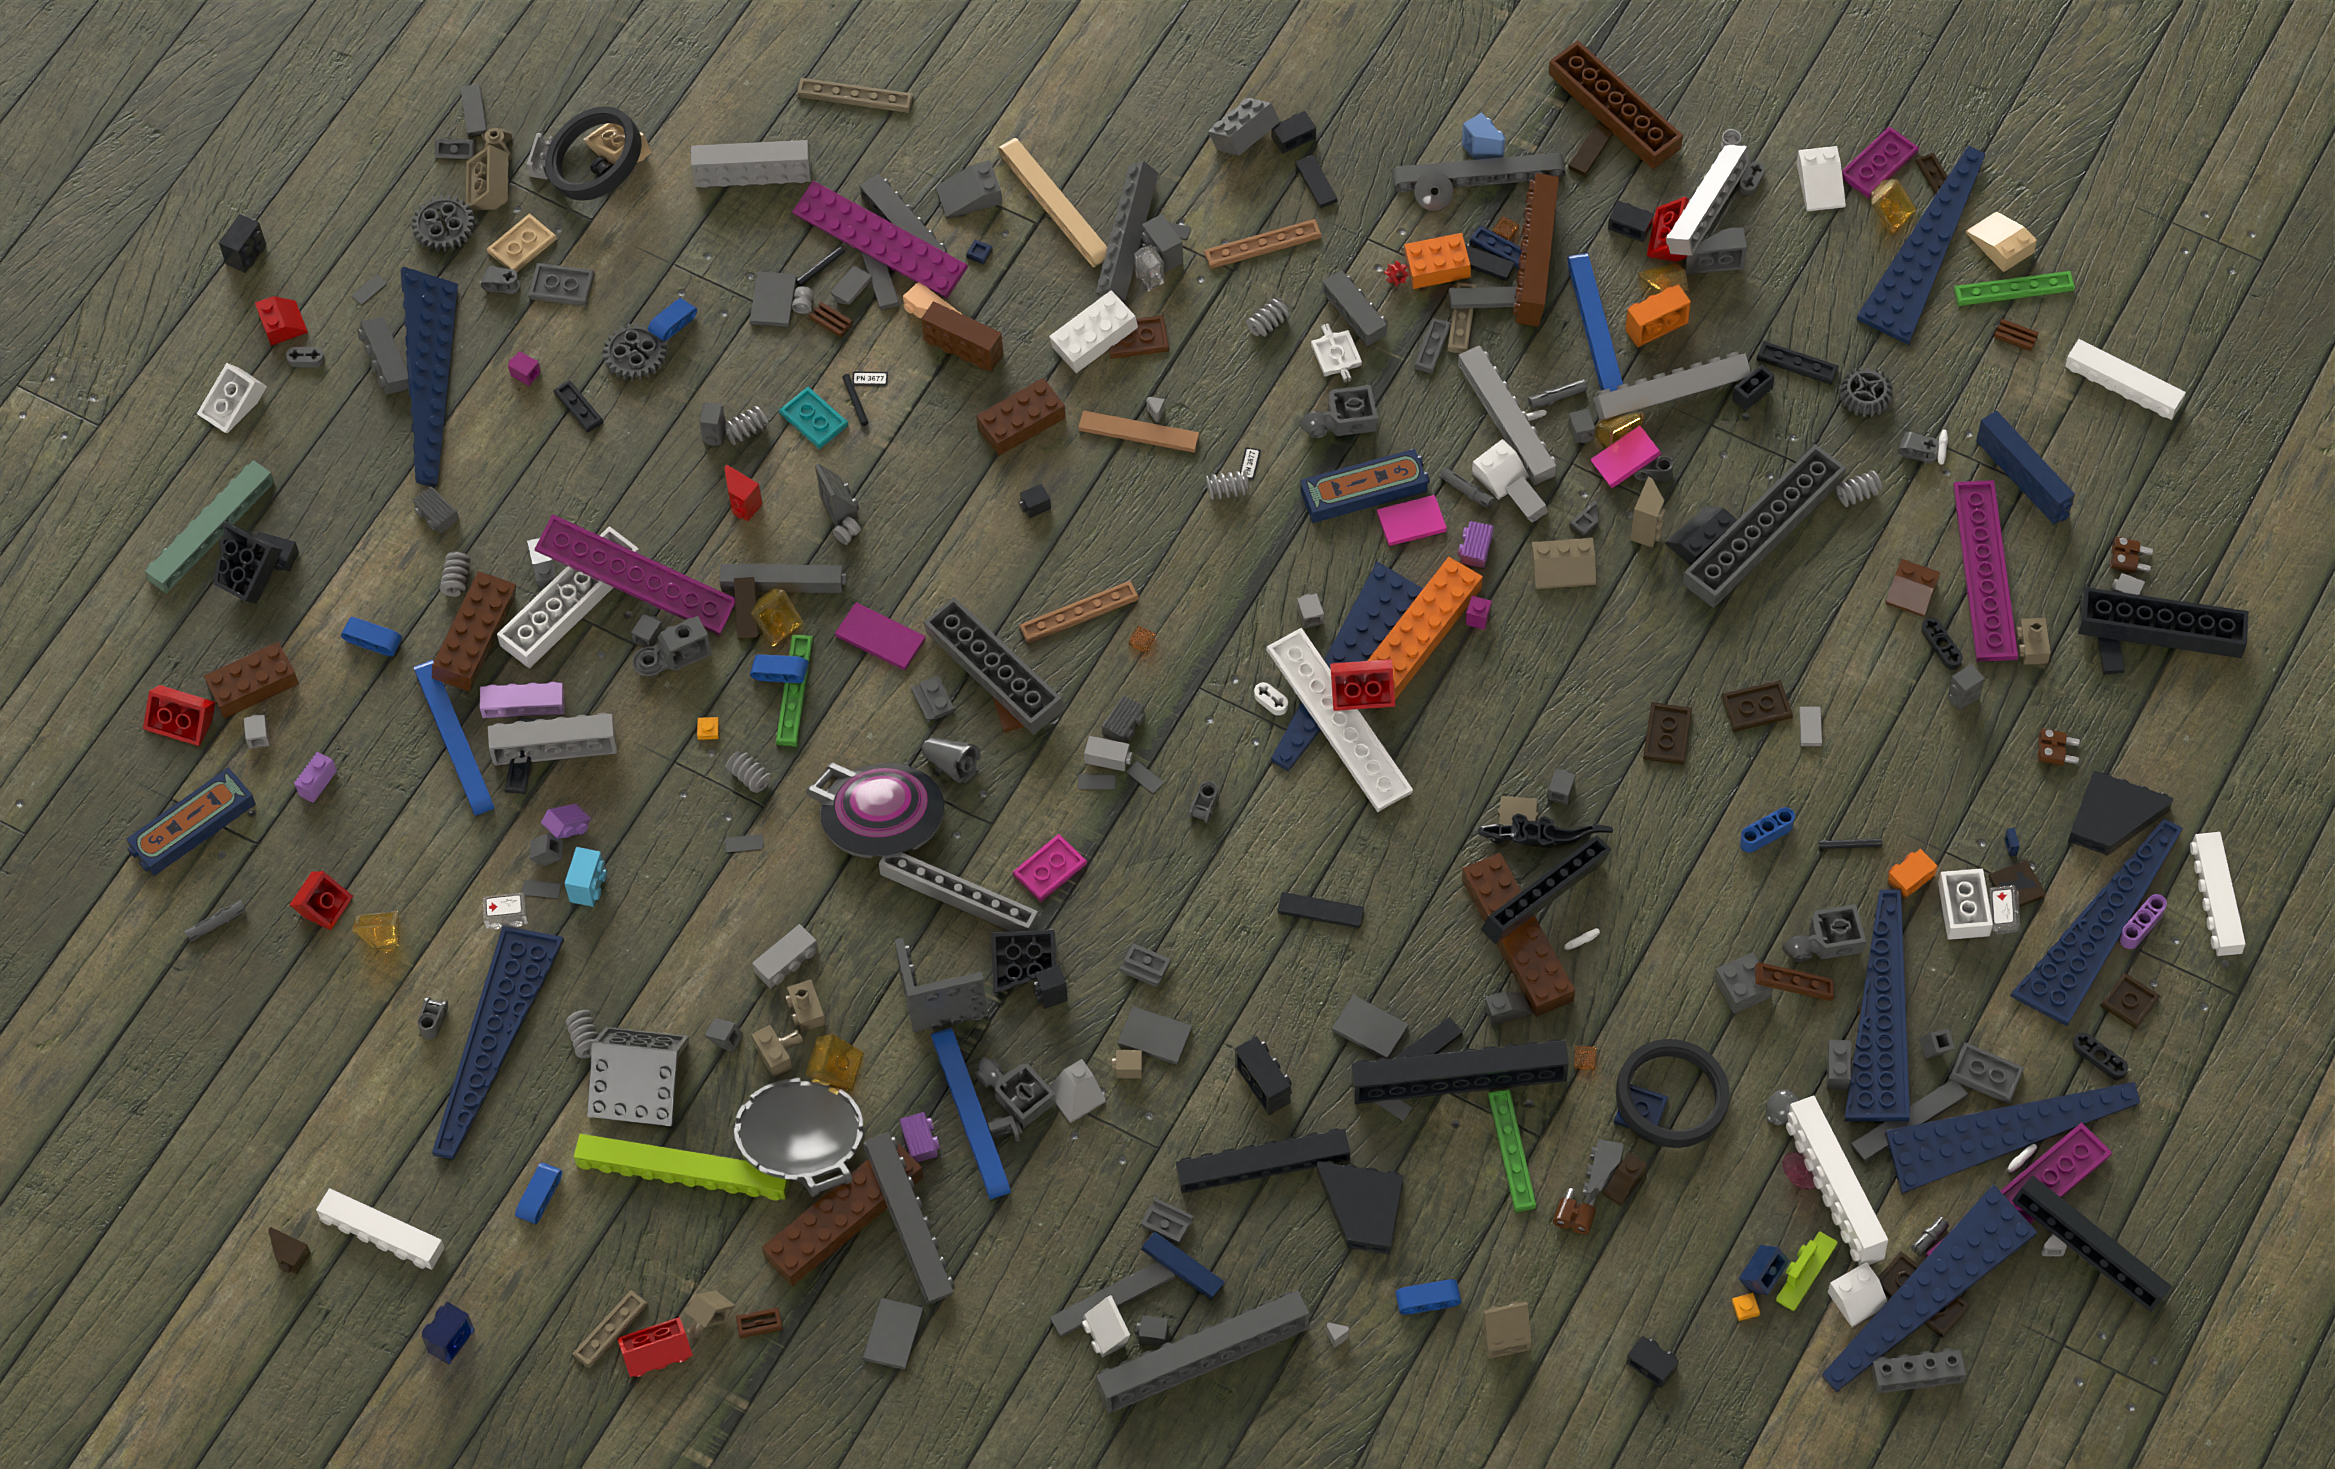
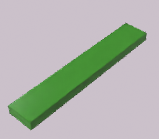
(2014, 288)
(793, 696)
(1512, 1150)

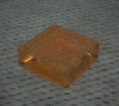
(1506, 228)
(1142, 639)
(1585, 1057)

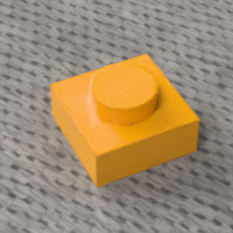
(708, 728)
(1745, 1307)

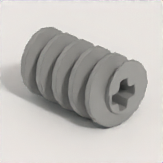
(1268, 316)
(745, 424)
(1228, 484)
(1858, 487)
(455, 573)
(748, 772)
(581, 1032)

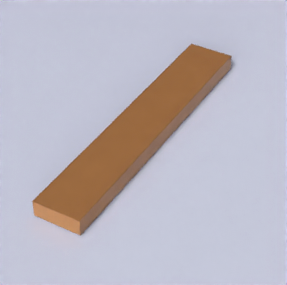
(1262, 243)
(1139, 431)
(1078, 612)

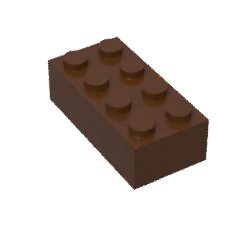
(962, 336)
(1021, 416)
(251, 679)

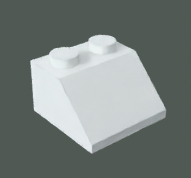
(1498, 468)
(1858, 1294)

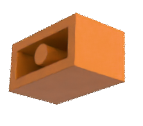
(1912, 873)

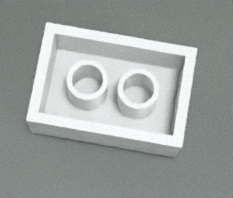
(1965, 904)

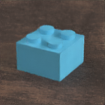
(585, 877)

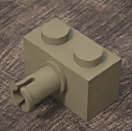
(2033, 641)
(805, 1006)
(774, 1050)
(707, 1311)

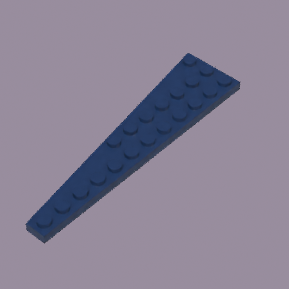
(1906, 284)
(429, 328)
(1371, 619)
(2073, 963)
(508, 993)
(1880, 1059)
(1953, 1144)
(1969, 1252)

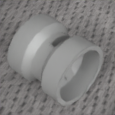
(1731, 137)
(803, 298)
(846, 530)

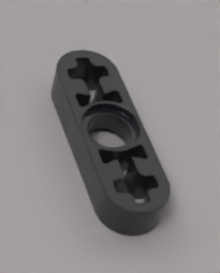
(1942, 652)
(2099, 1047)

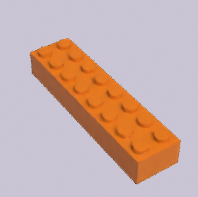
(1428, 621)

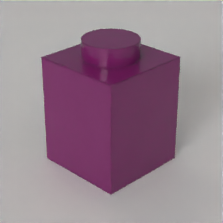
(524, 368)
(1478, 612)

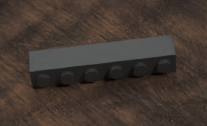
(889, 206)

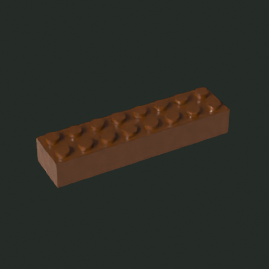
(1615, 104)
(1535, 249)
(1526, 947)
(831, 1222)

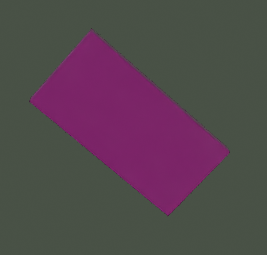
(1879, 161)
(880, 636)

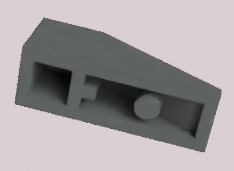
(542, 566)

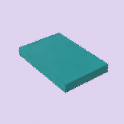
(813, 417)

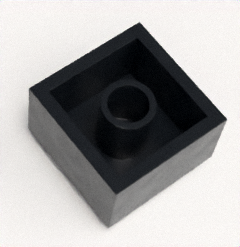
(242, 243)

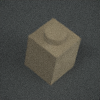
(1128, 1064)

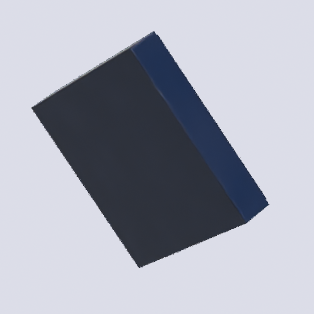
(1648, 1103)

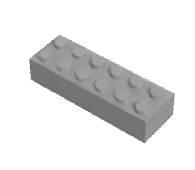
(751, 163)
(552, 739)

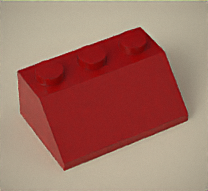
(1663, 224)
(1362, 685)
(178, 715)
(655, 1347)

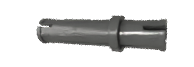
(1551, 396)
(1474, 492)
(216, 920)

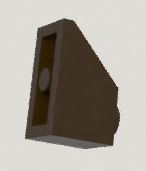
(1625, 1179)
(288, 1251)

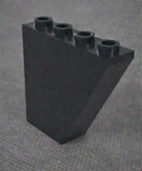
(2115, 813)
(1362, 1204)

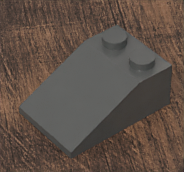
(970, 190)
(1719, 253)
(835, 495)

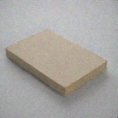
(521, 243)

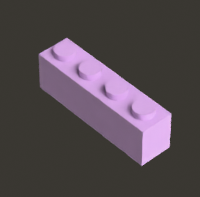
(522, 700)

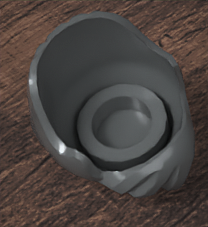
(1779, 1106)

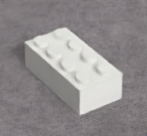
(1093, 331)

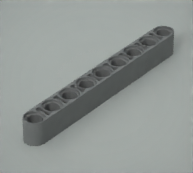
(1482, 171)

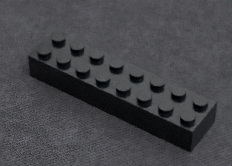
(2163, 622)

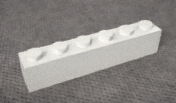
(2125, 379)
(2218, 894)
(380, 1229)

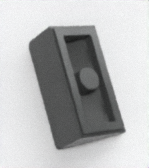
(454, 148)
(851, 285)

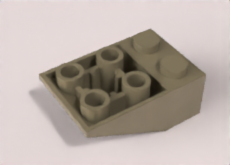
(1506, 1329)

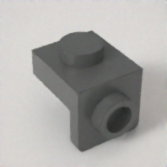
(1003, 1126)

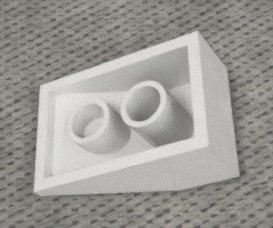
(1821, 178)
(231, 398)
(1106, 1327)

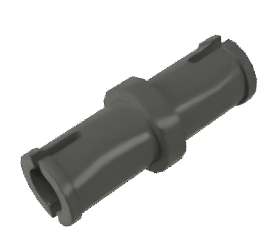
(1930, 1235)

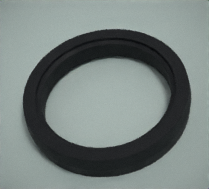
(614, 175)
(1656, 1134)

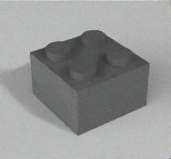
(1164, 240)
(1738, 983)

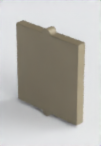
(1516, 805)

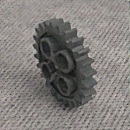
(460, 217)
(634, 352)

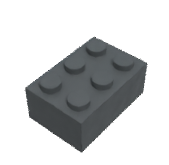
(1243, 126)

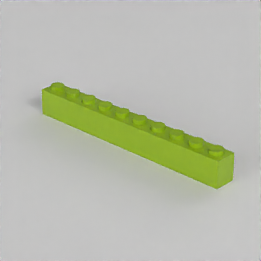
(677, 1166)

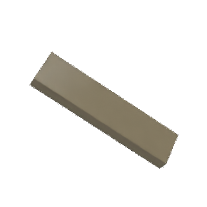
(1461, 326)
(610, 1329)

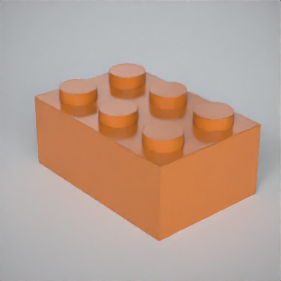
(1437, 260)
(1657, 315)

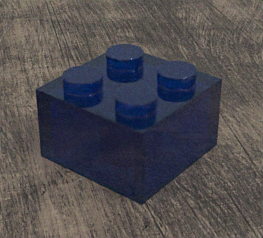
(447, 1332)

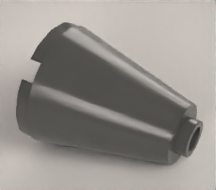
(952, 757)

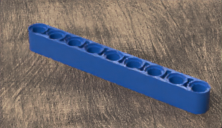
(1594, 322)
(454, 739)
(970, 1113)

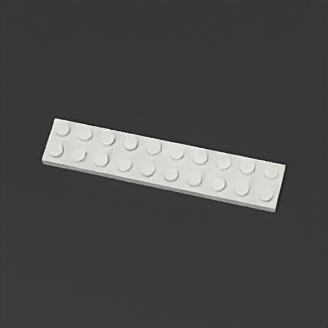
(1344, 728)

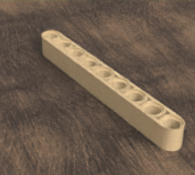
(1053, 201)

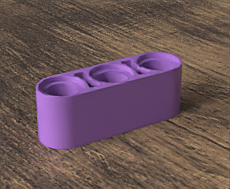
(2138, 929)

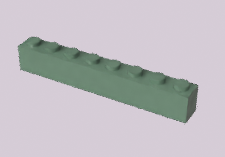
(207, 527)

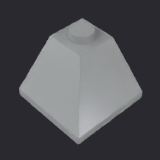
(1077, 1091)

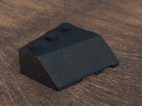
(244, 563)
(1020, 956)

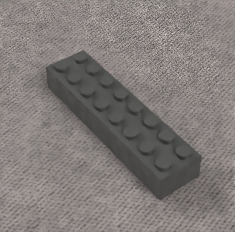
(994, 665)

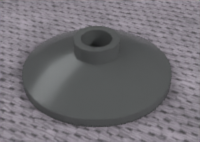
(1423, 191)

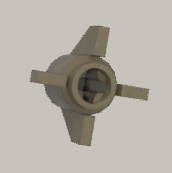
(498, 139)

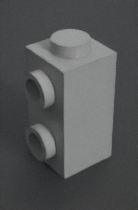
(1107, 753)

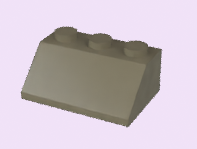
(487, 179)
(1648, 516)
(1563, 563)

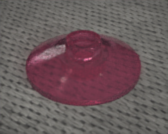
(1796, 1171)

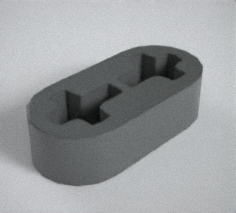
(1748, 176)
(305, 357)

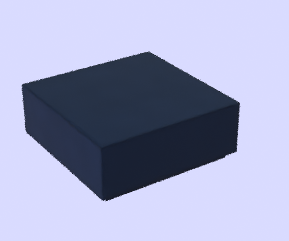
(979, 251)
(2011, 842)

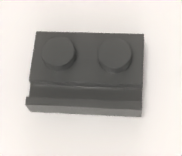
(932, 699)
(1145, 965)
(1167, 1221)

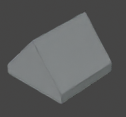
(1156, 408)
(2054, 1247)
(1337, 1333)

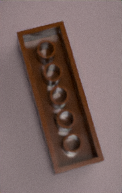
(473, 631)

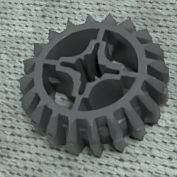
(1864, 398)

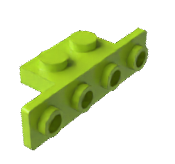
(1805, 1270)

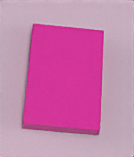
(1625, 457)
(1411, 520)
(1049, 868)

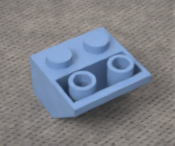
(1482, 138)

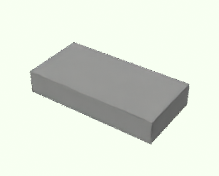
(1810, 726)

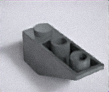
(1606, 1160)

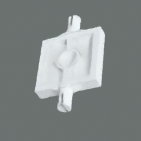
(1336, 353)

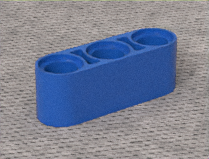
(672, 319)
(371, 636)
(779, 668)
(1772, 822)
(538, 1193)
(1428, 1297)

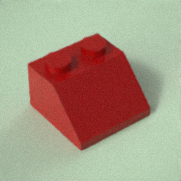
(280, 319)
(743, 494)
(321, 899)

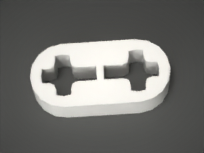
(1269, 700)

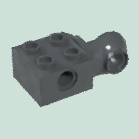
(1348, 413)
(675, 649)
(1832, 934)
(1018, 1092)

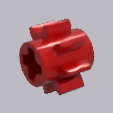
(1396, 273)

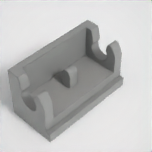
(537, 157)
(1527, 499)

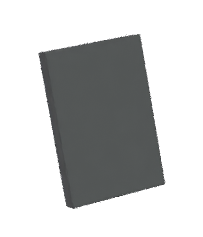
(561, 284)
(773, 299)
(1370, 1027)
(1155, 1035)
(1986, 1073)
(893, 1333)

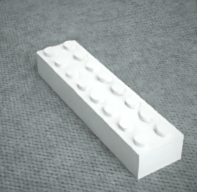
(555, 610)
(1837, 1182)

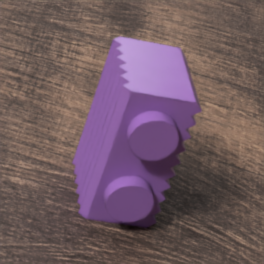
(1476, 544)
(315, 777)
(566, 821)
(919, 1137)

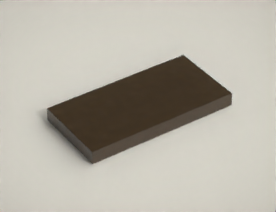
(1895, 1276)

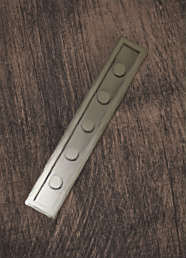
(855, 95)

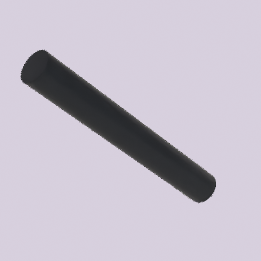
(820, 266)
(855, 399)
(1856, 843)

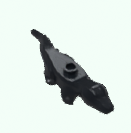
(1538, 833)

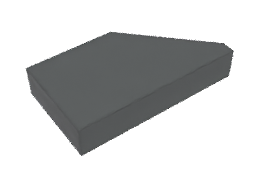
(1586, 520)

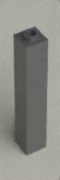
(786, 577)

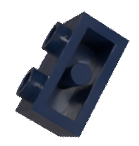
(1764, 1269)

